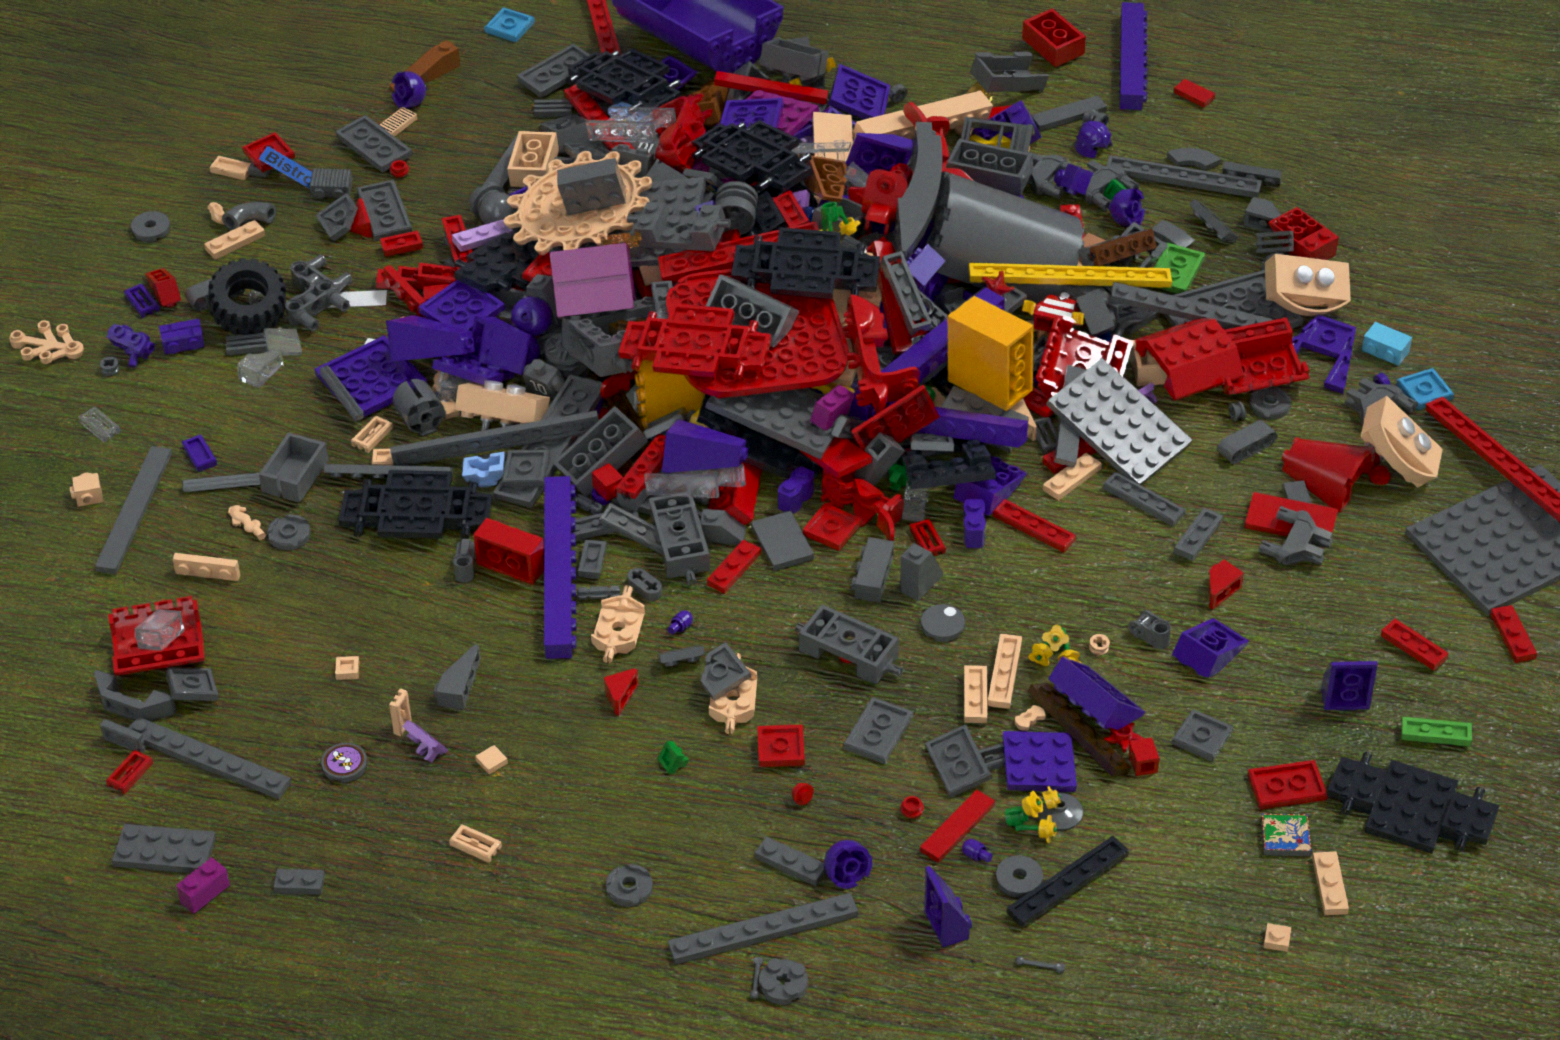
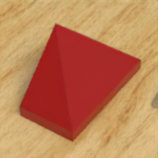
(361, 223)

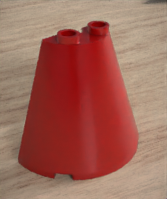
(1329, 468)

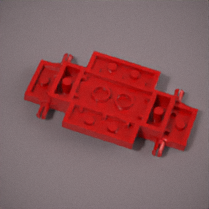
(695, 342)

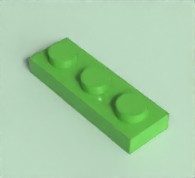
(1436, 731)

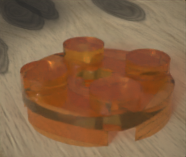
(630, 240)

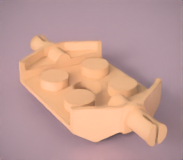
(618, 612)
(736, 710)

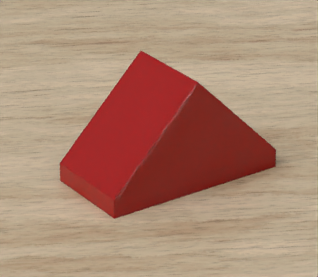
(620, 688)

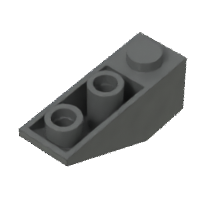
(884, 454)

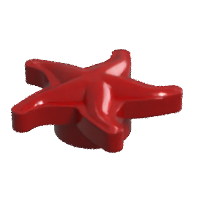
(997, 285)
(1122, 736)

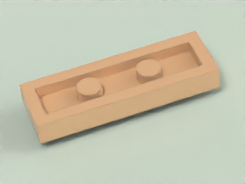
(234, 239)
(1072, 477)
(206, 567)
(975, 694)
(1330, 883)

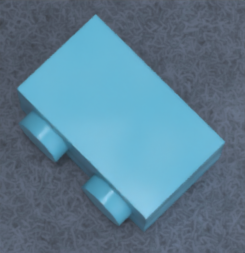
(1386, 343)

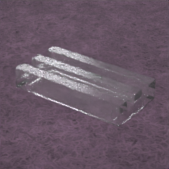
(100, 431)

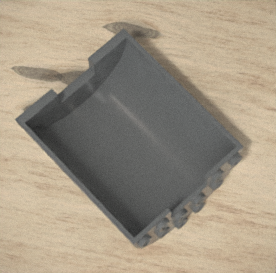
(996, 227)

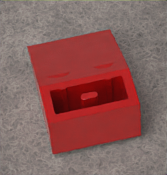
(1310, 236)

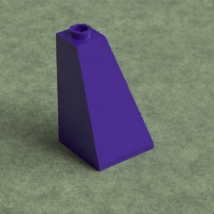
(424, 338)
(700, 448)

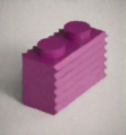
(831, 406)
(202, 885)

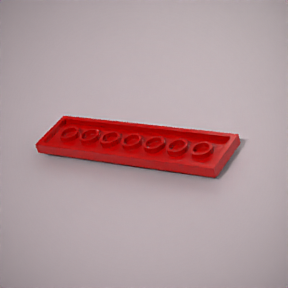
(694, 261)

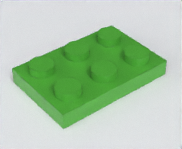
(1183, 266)

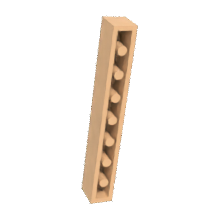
(955, 109)

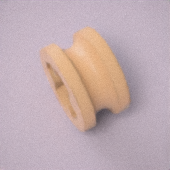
(1099, 638)

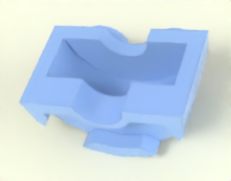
(484, 471)

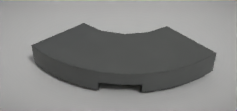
(1193, 157)

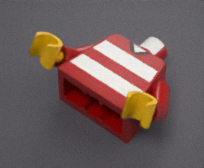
(1052, 307)

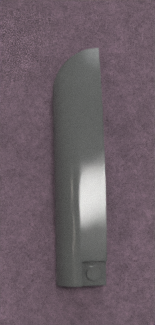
(920, 199)

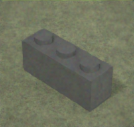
(873, 569)

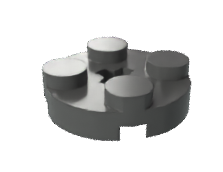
(783, 969)

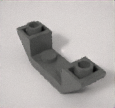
(155, 707)

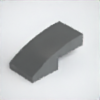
(1172, 234)

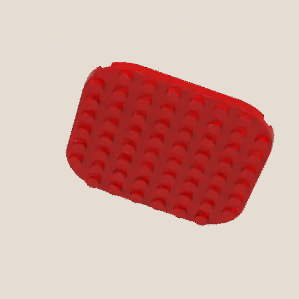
(805, 358)

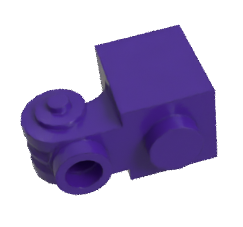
(1073, 179)

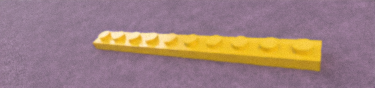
(1072, 274)

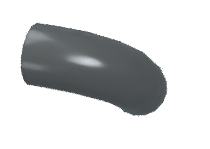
(248, 212)

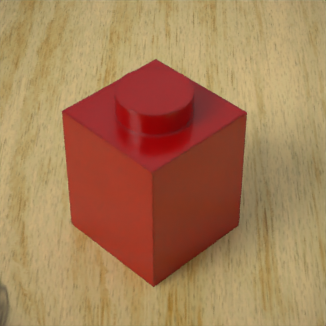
(606, 480)
(1143, 756)

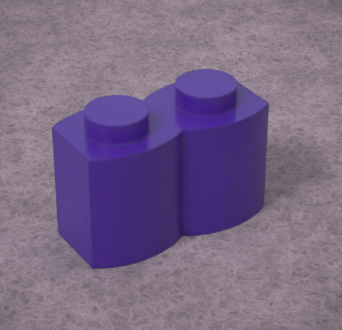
(796, 490)
(974, 523)

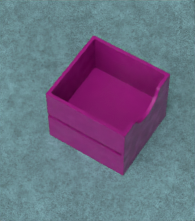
(592, 279)

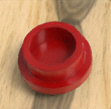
(399, 168)
(1379, 475)
(802, 793)
(912, 807)

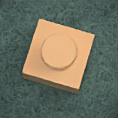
(1277, 937)

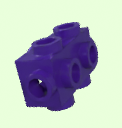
(133, 343)

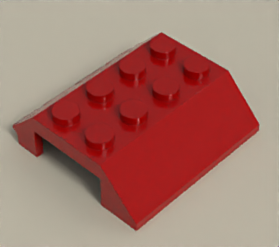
(1078, 349)
(1193, 356)
(1265, 357)
(183, 650)

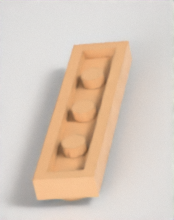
(1005, 671)

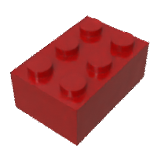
(1053, 37)
(509, 551)

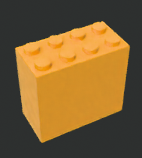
(990, 353)
(663, 393)

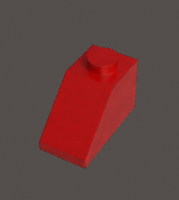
(1223, 582)

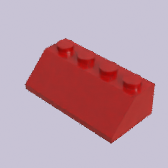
(739, 501)

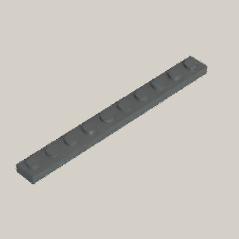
(493, 439)

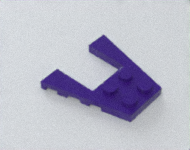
(1330, 339)

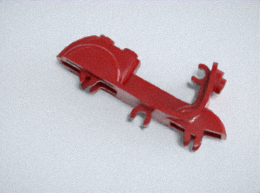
(676, 140)
(882, 194)
(867, 334)

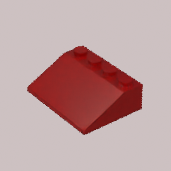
(898, 419)

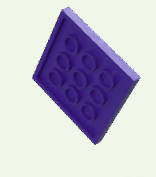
(371, 374)

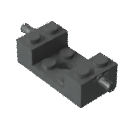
(663, 230)
(683, 550)
(870, 649)

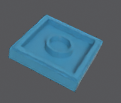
(509, 24)
(1424, 387)

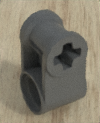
(1152, 629)

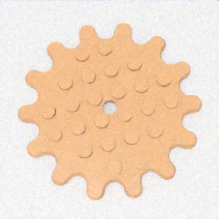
(545, 219)

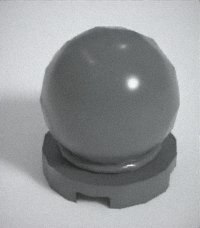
(490, 203)

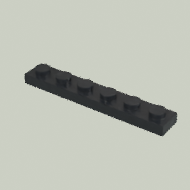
(1067, 881)

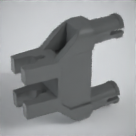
(1043, 174)
(1100, 179)
(1372, 392)
(1300, 540)

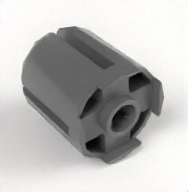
(419, 403)

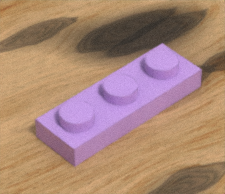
(480, 235)

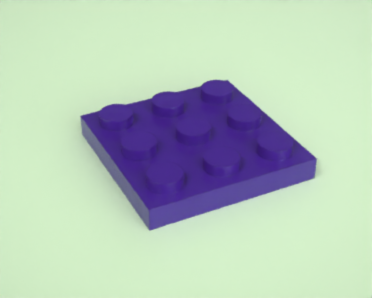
(858, 93)
(752, 110)
(460, 304)
(471, 369)
(1039, 761)

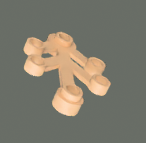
(70, 348)

